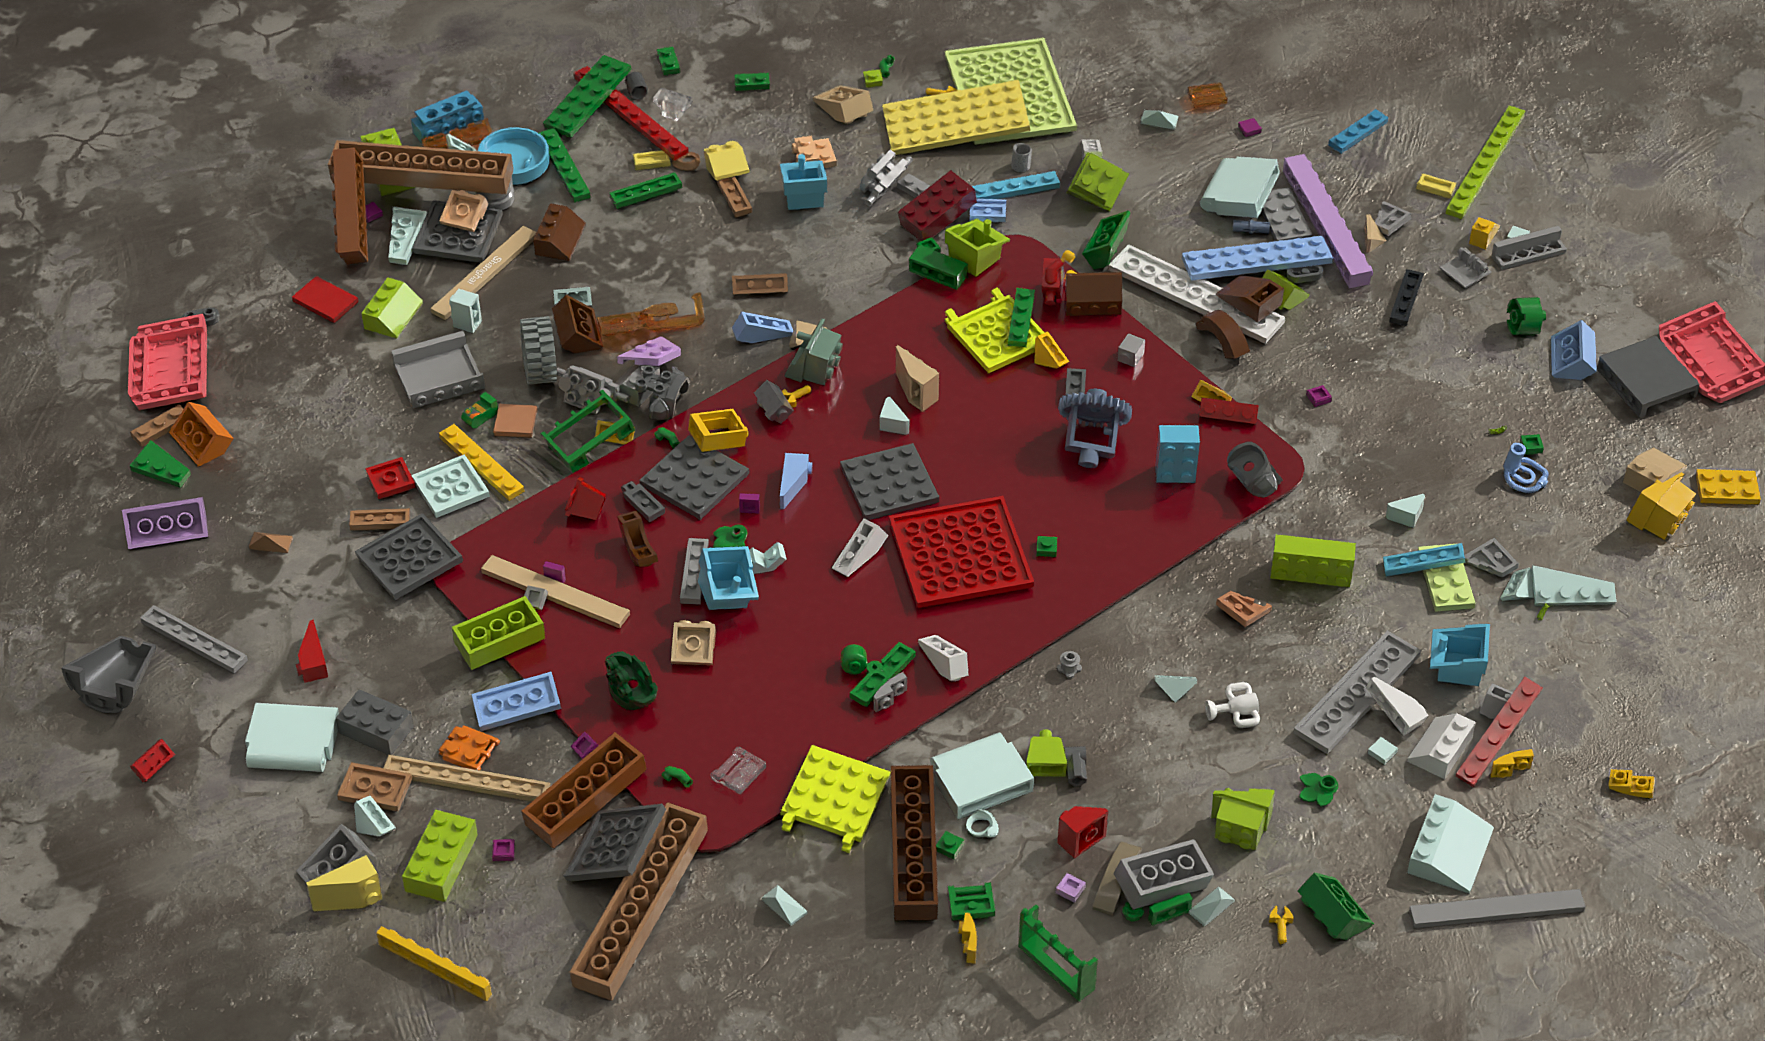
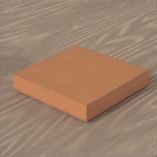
(515, 420)

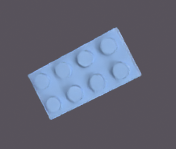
(516, 701)

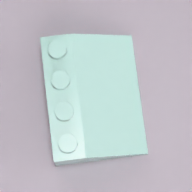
(1450, 845)

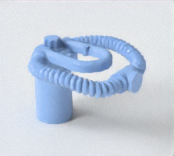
(1513, 463)

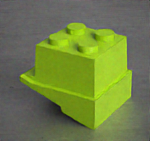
(1097, 182)
(975, 244)
(1242, 815)

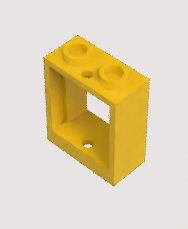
(702, 422)

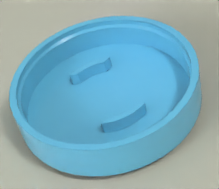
(527, 149)

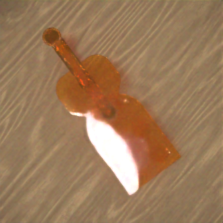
(645, 319)

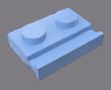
(989, 209)

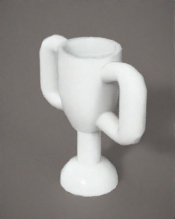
(1238, 705)

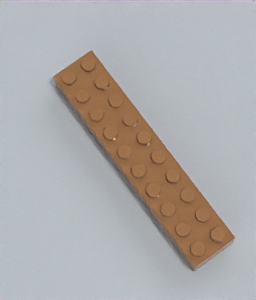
(432, 167)
(638, 903)

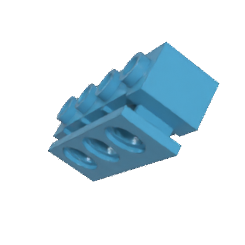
(447, 115)

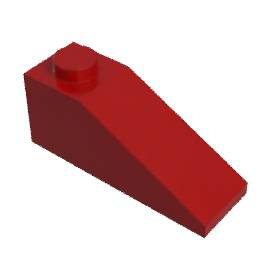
(310, 656)

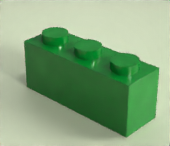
(938, 267)

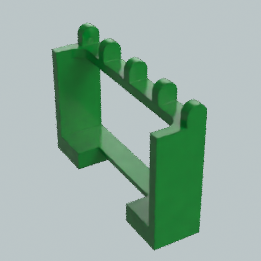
(578, 459)
(1036, 940)

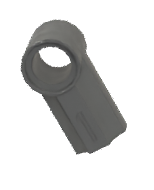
(1076, 765)

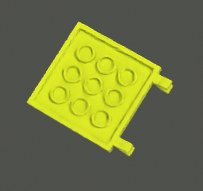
(987, 332)
(835, 795)

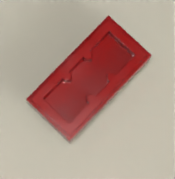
(152, 760)

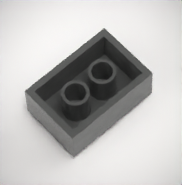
(374, 722)

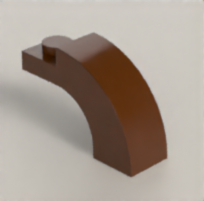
(636, 540)

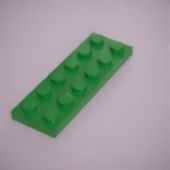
(587, 96)

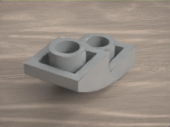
(885, 695)

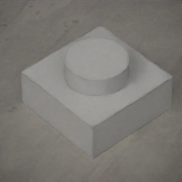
(536, 596)

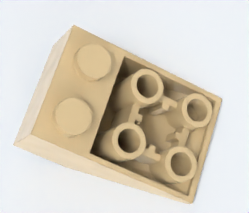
(917, 379)

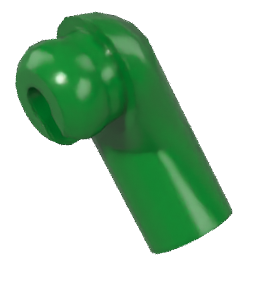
(885, 65)
(669, 435)
(678, 773)

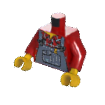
(1053, 277)

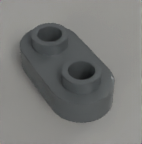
(1304, 274)
(210, 314)

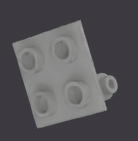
(1466, 268)

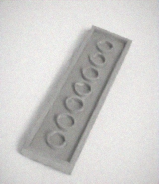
(1349, 698)

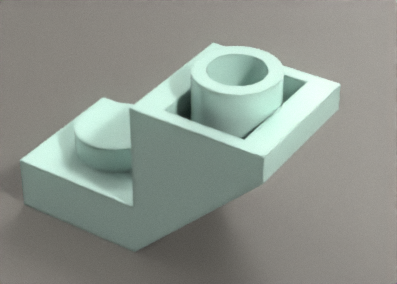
(769, 560)

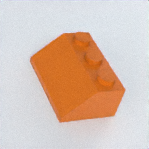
(200, 434)

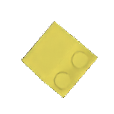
(726, 160)

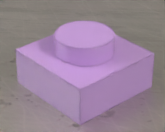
(1070, 887)

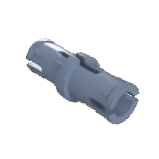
(1251, 226)

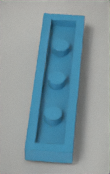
(1358, 131)

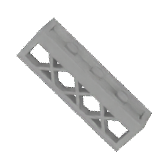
(1525, 245)

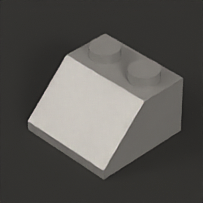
(628, 381)

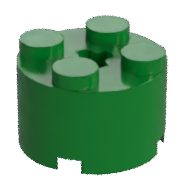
(1525, 316)

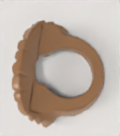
(686, 166)

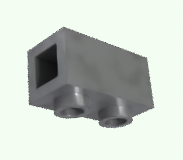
(773, 402)

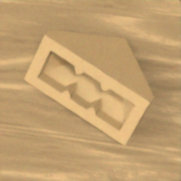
(1373, 235)
(803, 327)

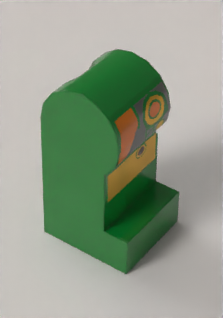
(480, 411)

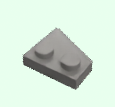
(1391, 218)
(1492, 558)

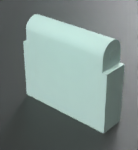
(1240, 186)
(291, 737)
(981, 775)

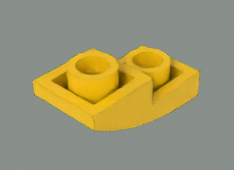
(1505, 765)
(1626, 783)
(969, 937)

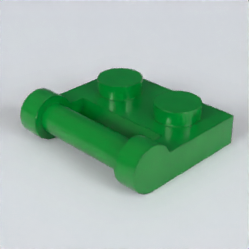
(977, 905)

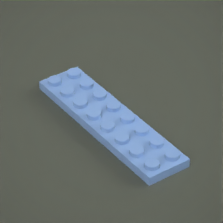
(1257, 258)

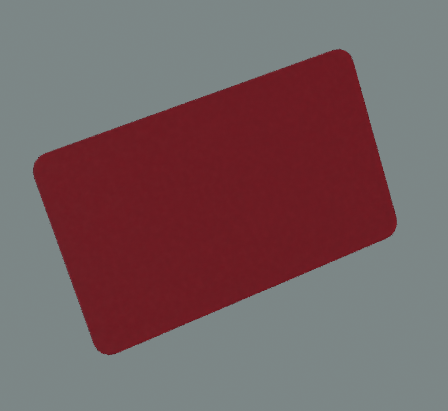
(778, 661)

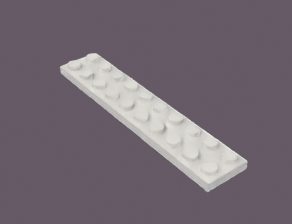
(1194, 294)

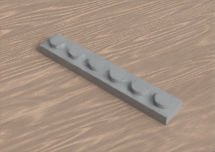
(194, 639)

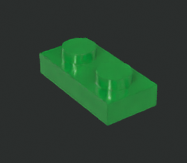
(668, 61)
(753, 81)
(1170, 908)

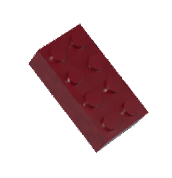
(937, 206)

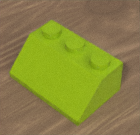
(391, 308)

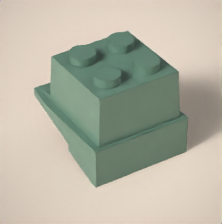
(816, 356)

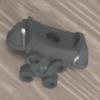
(665, 390)
(1262, 478)

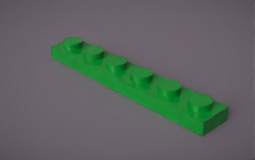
(565, 166)

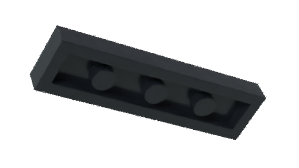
(1406, 297)

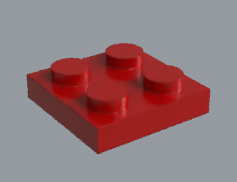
(390, 478)

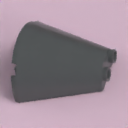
(109, 674)

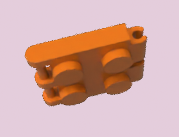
(467, 746)

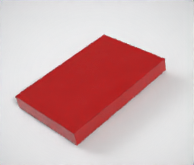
(325, 299)

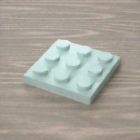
(450, 486)

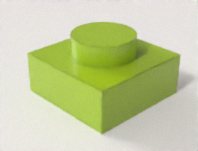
(872, 78)

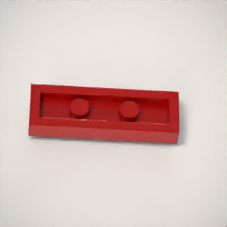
(1228, 410)

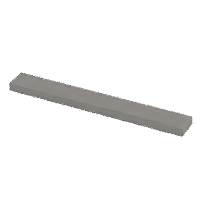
(1497, 908)

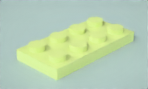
(1448, 586)

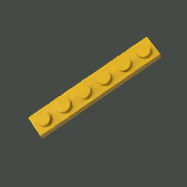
(482, 462)
(433, 963)

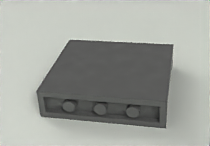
(1646, 374)

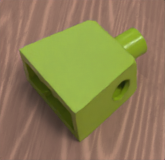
(1046, 755)

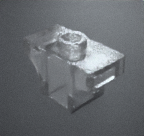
(672, 103)

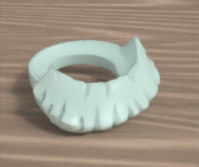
(991, 831)

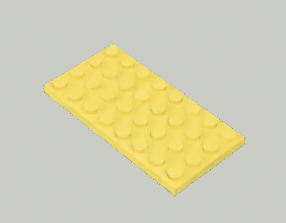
(956, 117)

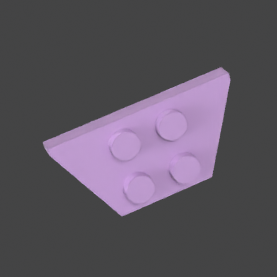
(651, 353)

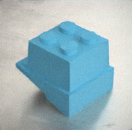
(804, 183)
(727, 577)
(1460, 653)

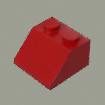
(1081, 829)

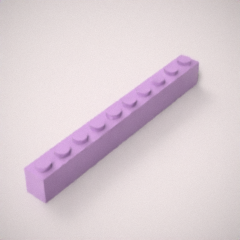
(1327, 221)

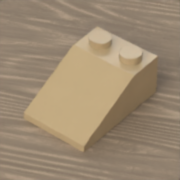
(845, 103)
(1649, 467)

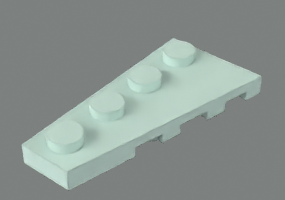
(404, 231)
(1570, 589)

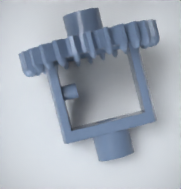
(1093, 408)

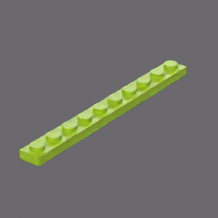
(1485, 162)

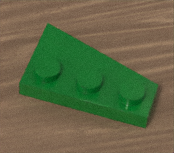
(160, 465)

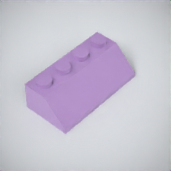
(165, 522)

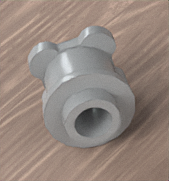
(1069, 664)

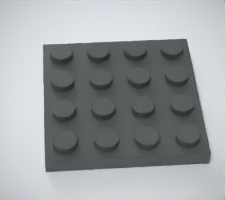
(456, 243)
(694, 478)
(889, 481)
(409, 556)
(615, 843)

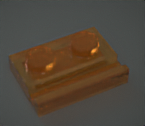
(1207, 95)

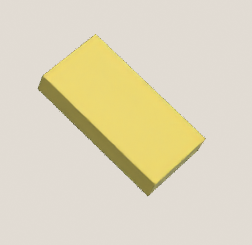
(651, 160)
(1436, 186)

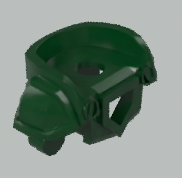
(625, 668)

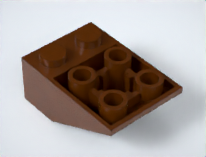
(1252, 296)

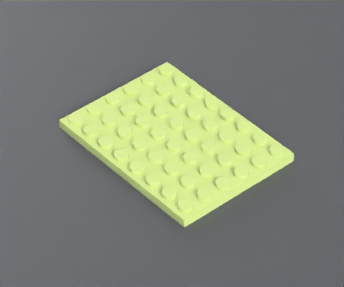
(1022, 61)

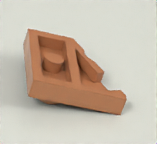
(1242, 608)

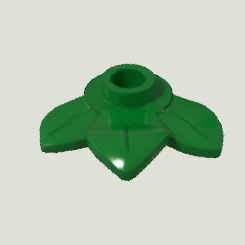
(727, 538)
(1317, 789)

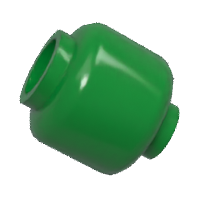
(853, 659)

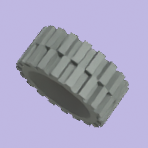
(538, 350)

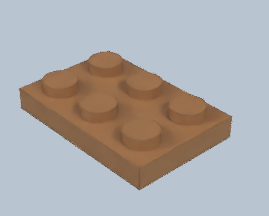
(383, 785)

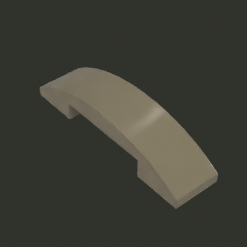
(1110, 890)

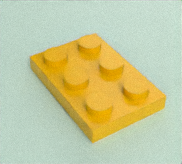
(1728, 486)

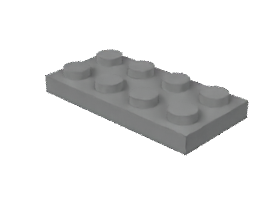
(1285, 216)

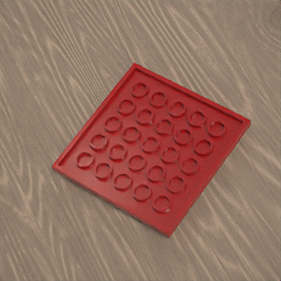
(960, 551)

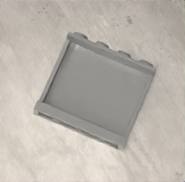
(437, 369)

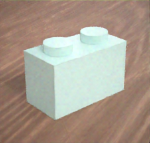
(465, 310)

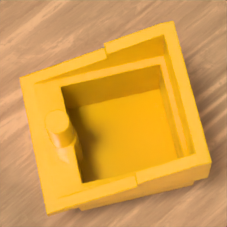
(1662, 507)

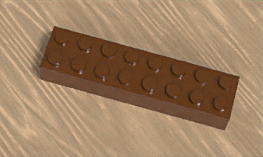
(914, 843)

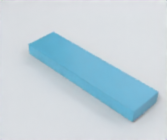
(1424, 559)

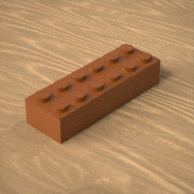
(350, 205)
(584, 790)

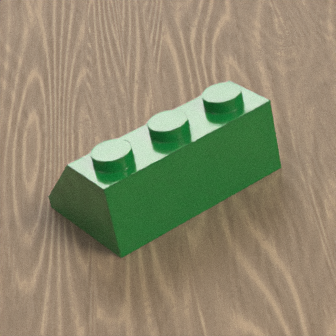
(1106, 240)
(1334, 906)

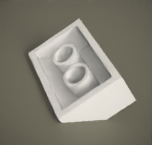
(1442, 744)

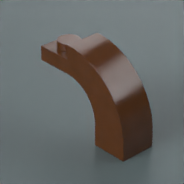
(1226, 331)

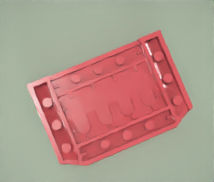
(1713, 353)
(168, 362)

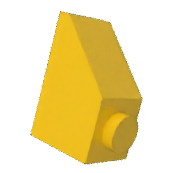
(1483, 233)

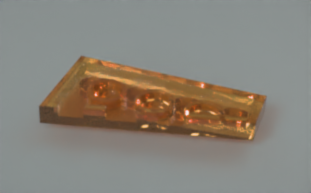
(471, 135)

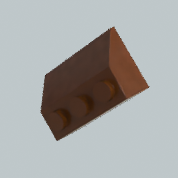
(558, 233)
(1093, 293)
(576, 326)

